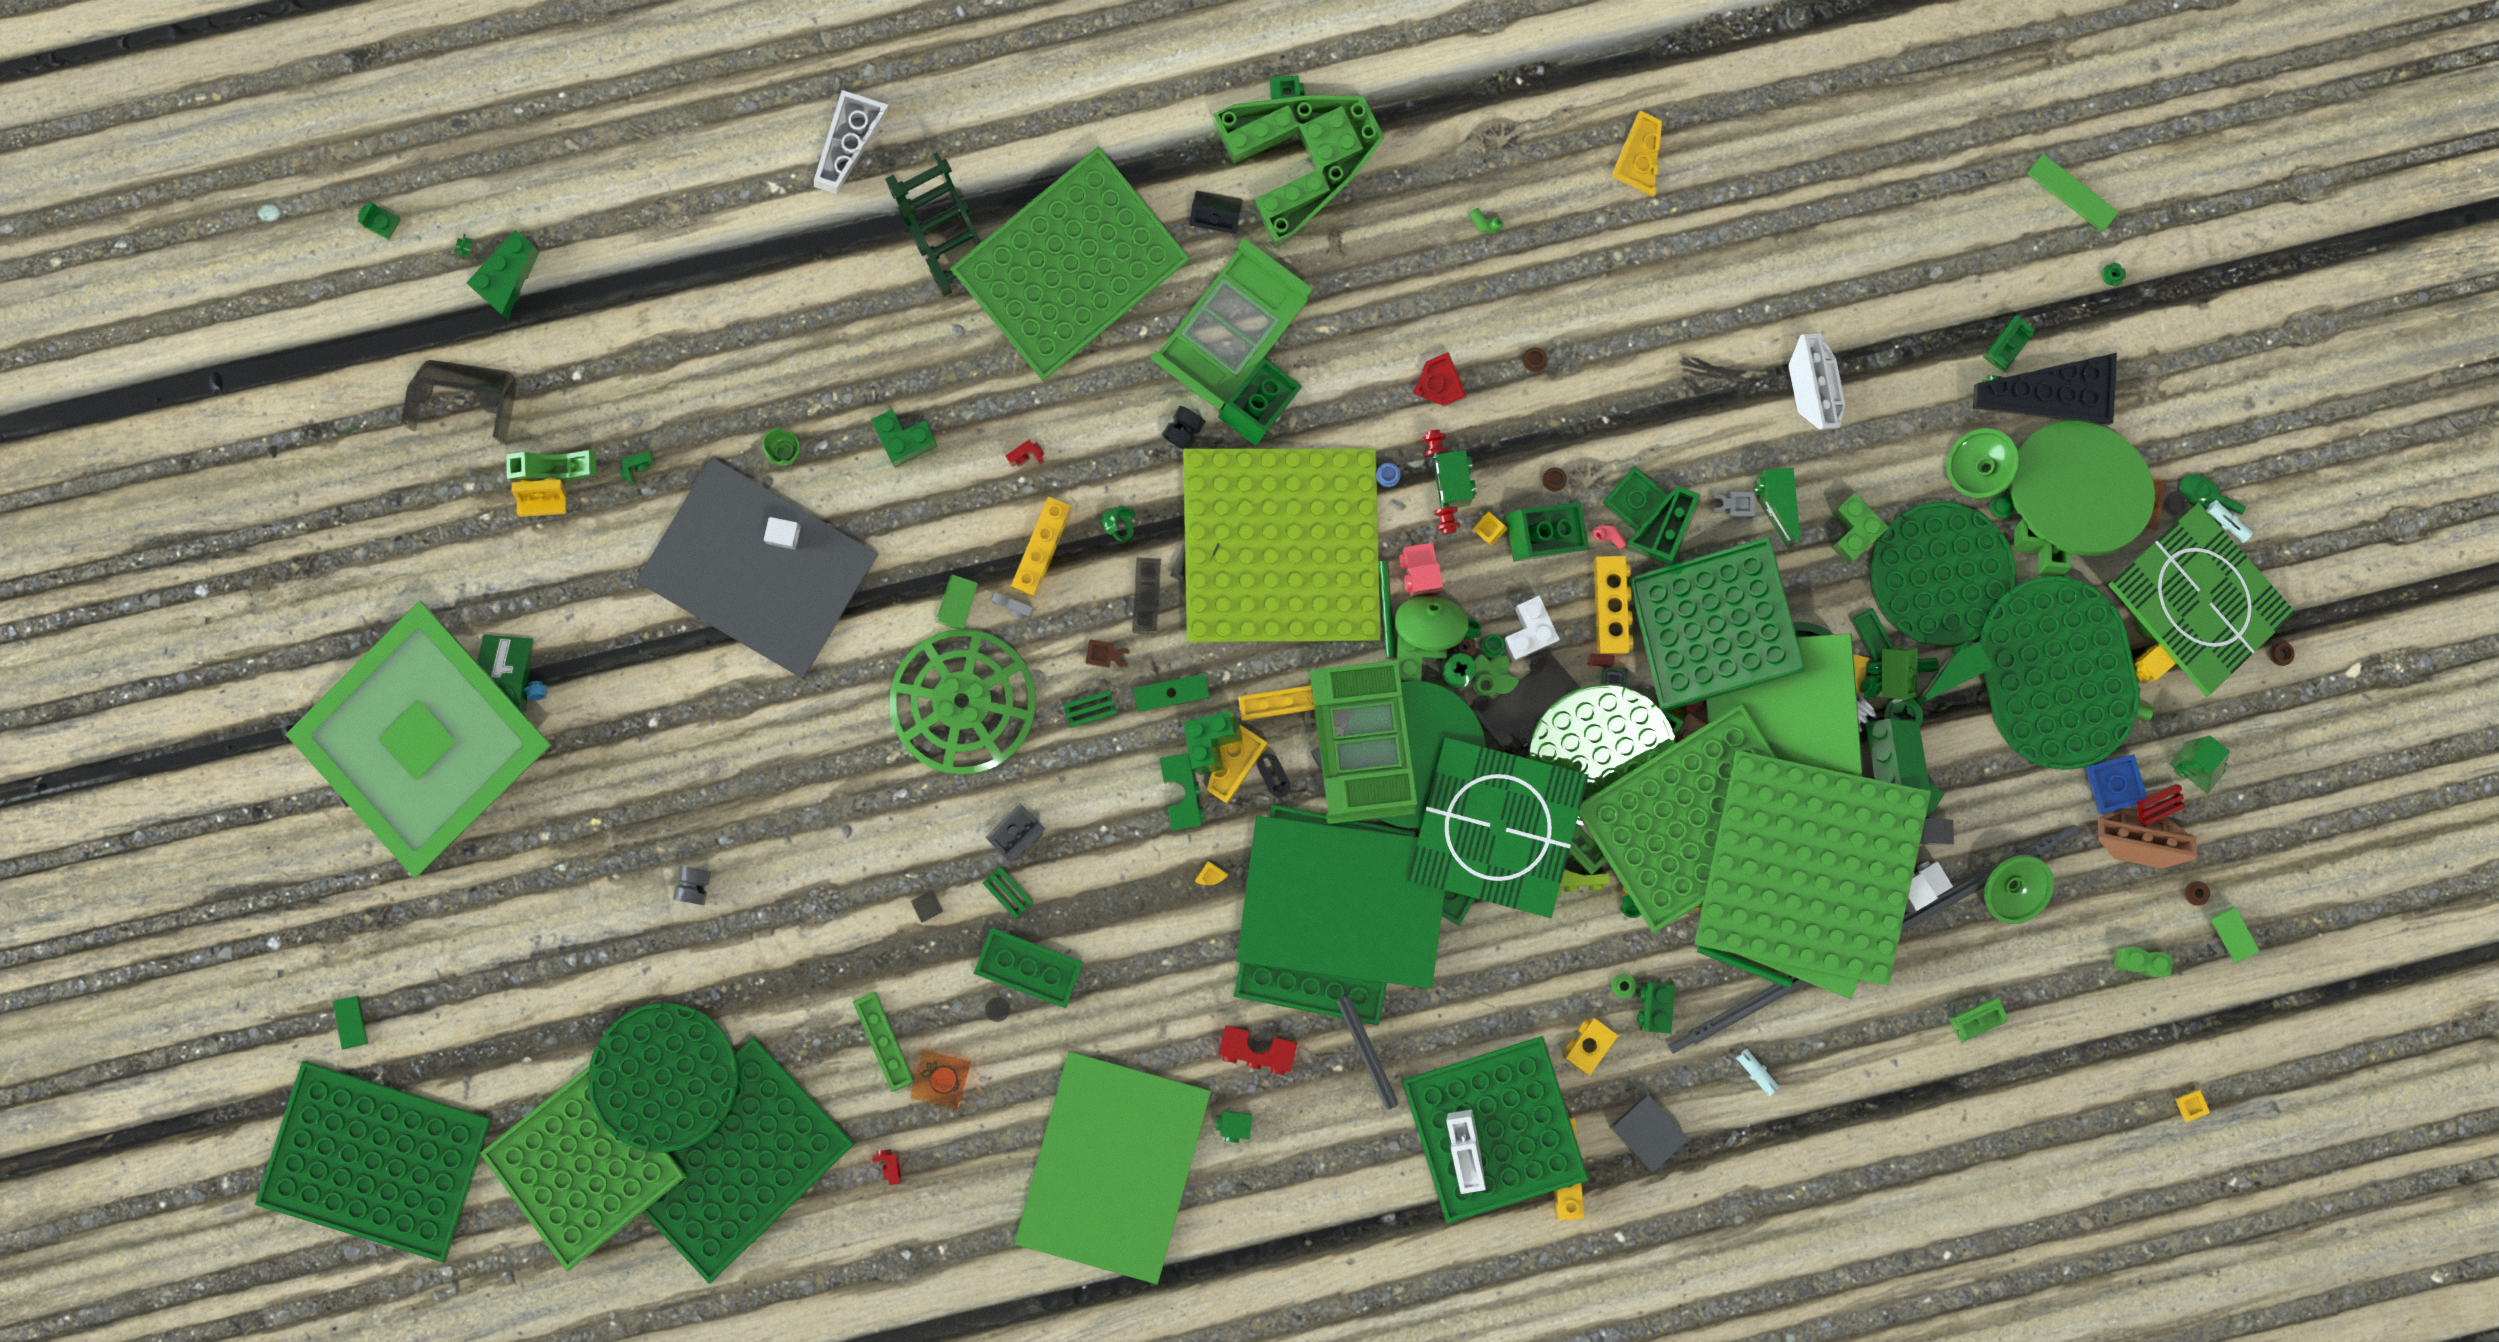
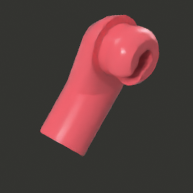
(1609, 533)

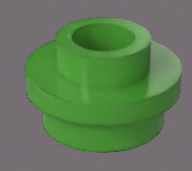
(1615, 986)

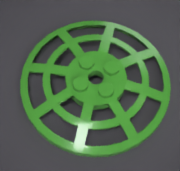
(974, 713)

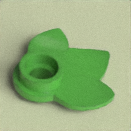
(1495, 674)

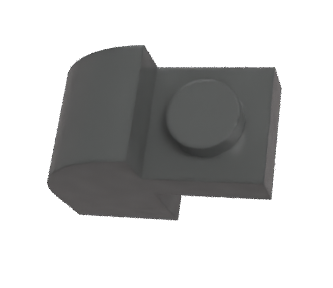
(1937, 832)

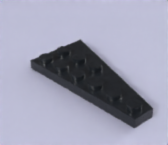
(2065, 391)

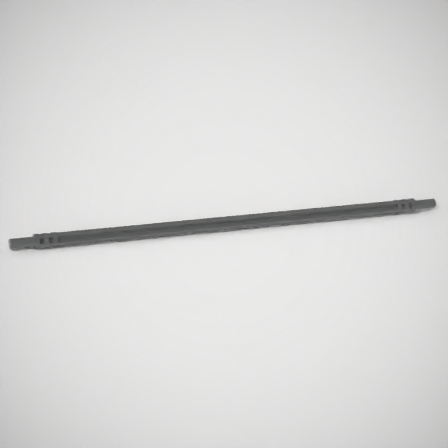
(1910, 919)

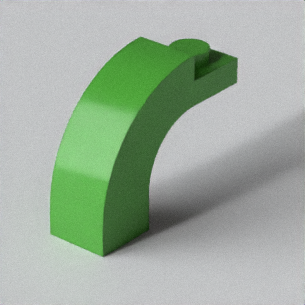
(542, 466)

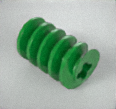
(1459, 661)

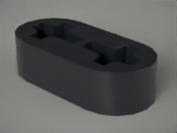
(1268, 778)

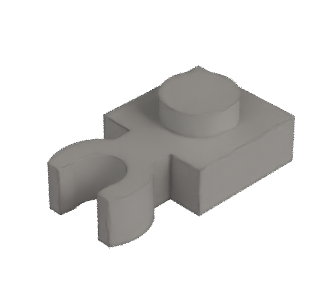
(1739, 504)
(1017, 608)

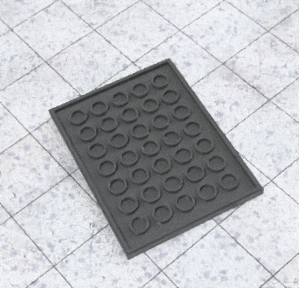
(754, 591)

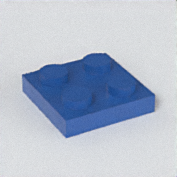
(2116, 784)

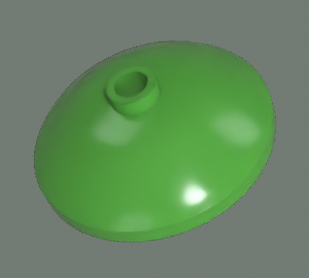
(1975, 452)
(1431, 622)
(2026, 895)

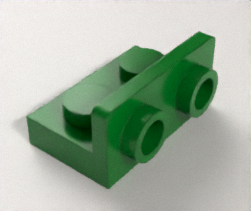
(1657, 1007)

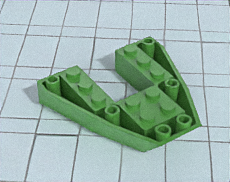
(1336, 134)

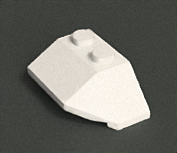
(1817, 382)

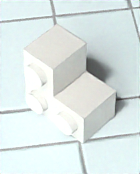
(1536, 633)
(1926, 885)

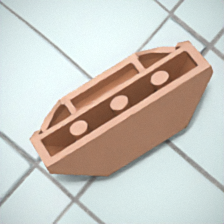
(2153, 845)

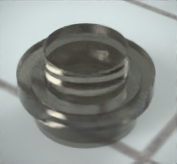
(2176, 503)
(997, 1009)

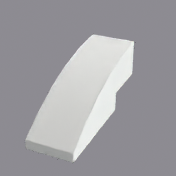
(1466, 1151)

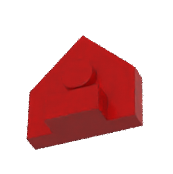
(1440, 381)

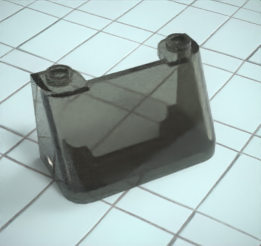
(1514, 715)

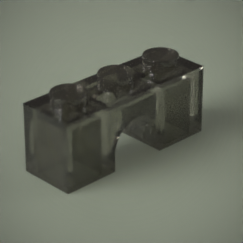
(1146, 596)

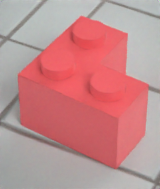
(1422, 570)

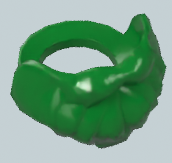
(1110, 524)

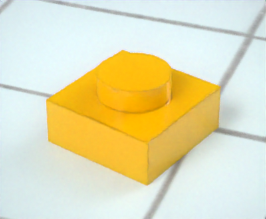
(1490, 528)
(2192, 1105)

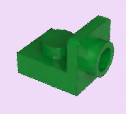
(378, 220)
(638, 462)

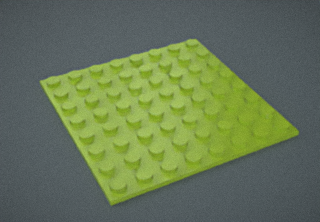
(1292, 545)

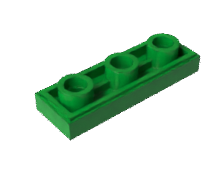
(1155, 695)

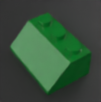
(1898, 753)

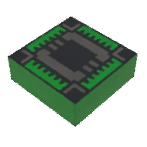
(1614, 675)

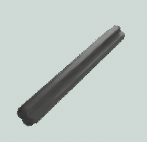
(1367, 1052)

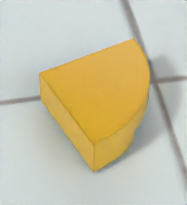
(1211, 875)

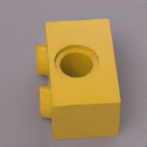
(2152, 664)
(1603, 1039)

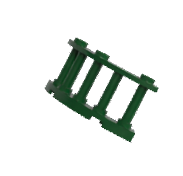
(918, 230)

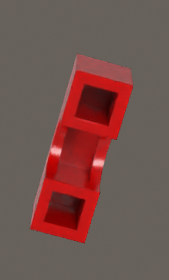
(1278, 1057)

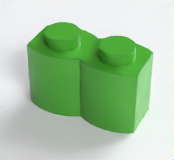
(2139, 960)

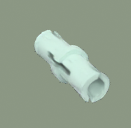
(2242, 532)
(1758, 1072)

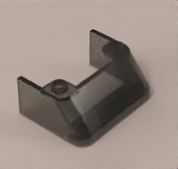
(495, 387)

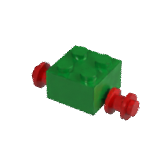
(1452, 480)

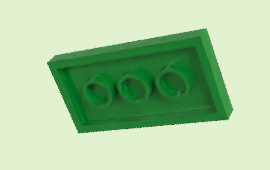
(1028, 968)

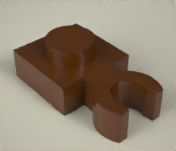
(1102, 654)

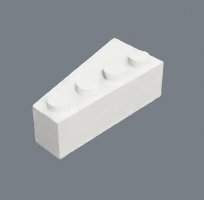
(849, 134)

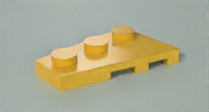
(1639, 156)
(1237, 761)

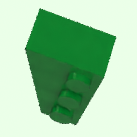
(504, 273)
(1667, 527)
(2201, 762)

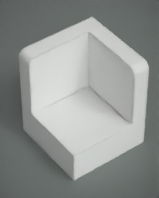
(782, 533)

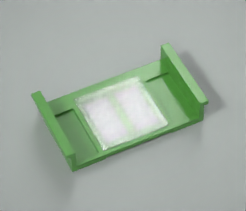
(1233, 325)
(1363, 742)

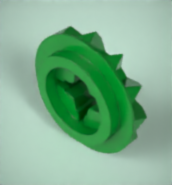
(1912, 709)

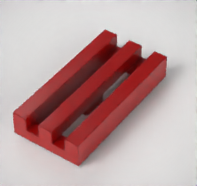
(2162, 808)

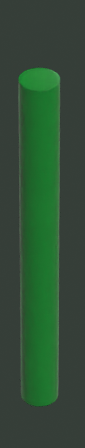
(1386, 609)
(1746, 966)

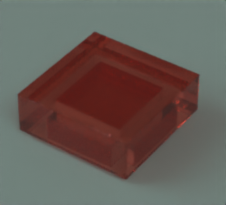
(1600, 660)

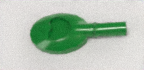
(2205, 491)

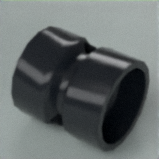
(1189, 421)

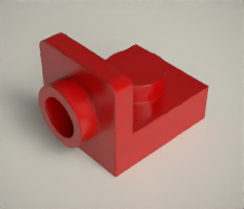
(1021, 454)
(892, 1168)

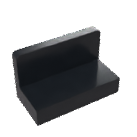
(1215, 212)

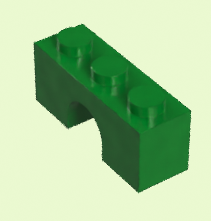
(1187, 813)

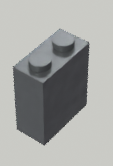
(1650, 1134)

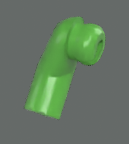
(1485, 224)

